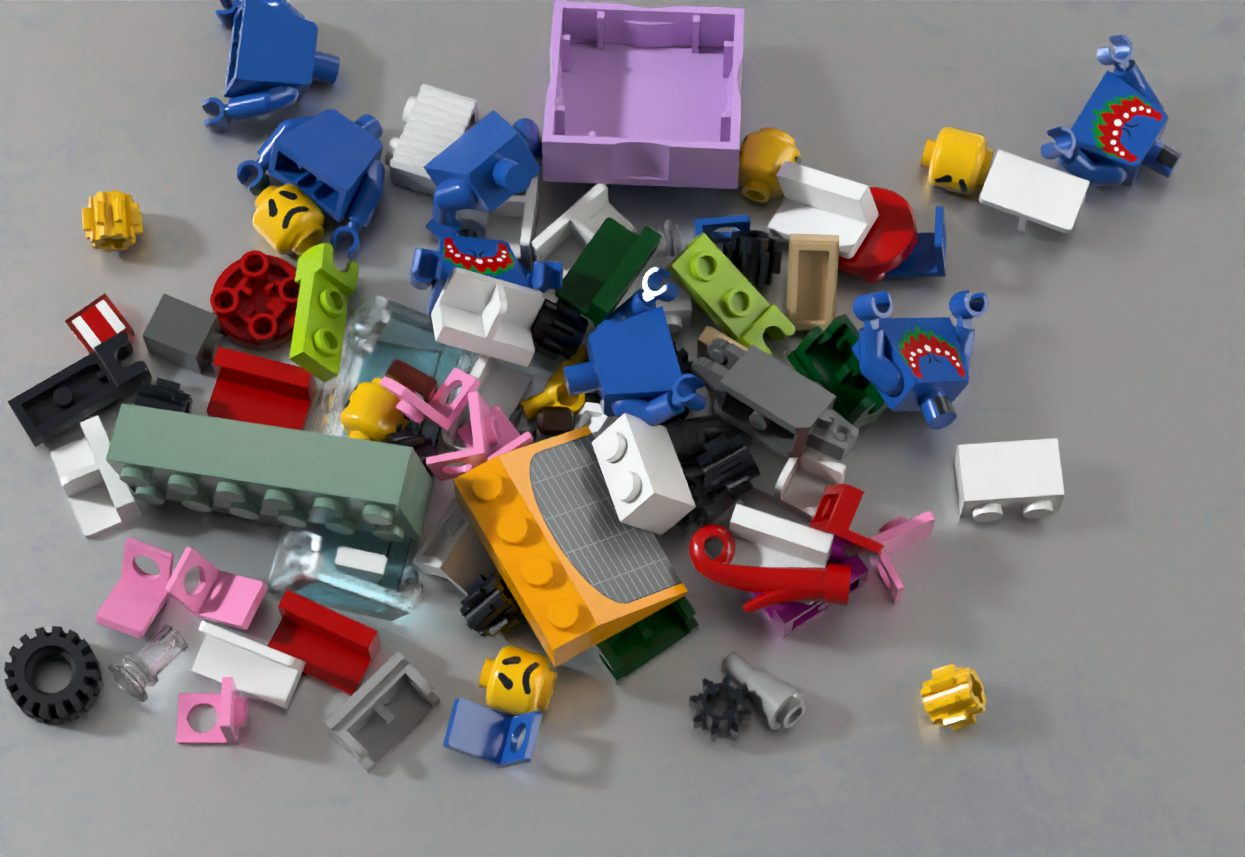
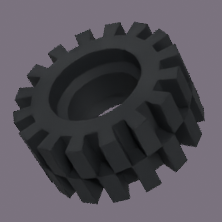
(36, 651)

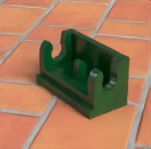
(832, 363)
(646, 640)

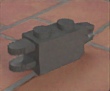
(773, 401)

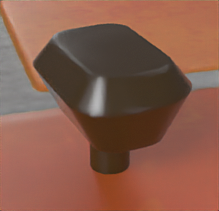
(555, 420)

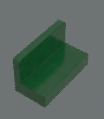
(607, 269)

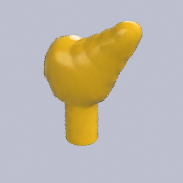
(555, 390)

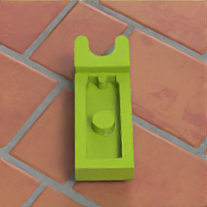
(727, 295)
(321, 311)

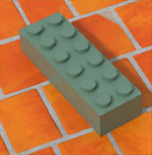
(271, 472)

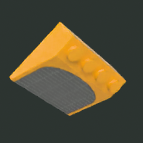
(563, 546)

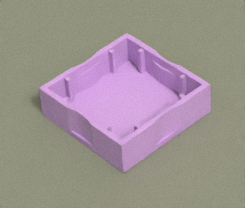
(644, 95)

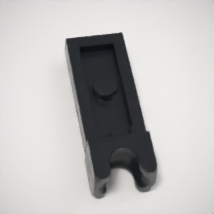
(80, 390)

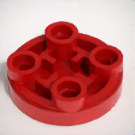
(888, 240)
(256, 301)

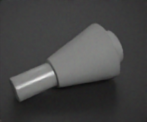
(775, 699)

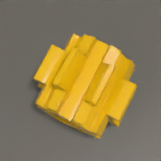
(112, 221)
(953, 696)

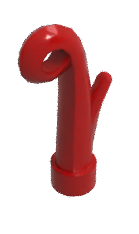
(775, 583)

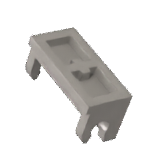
(382, 712)

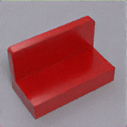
(260, 390)
(835, 516)
(332, 645)

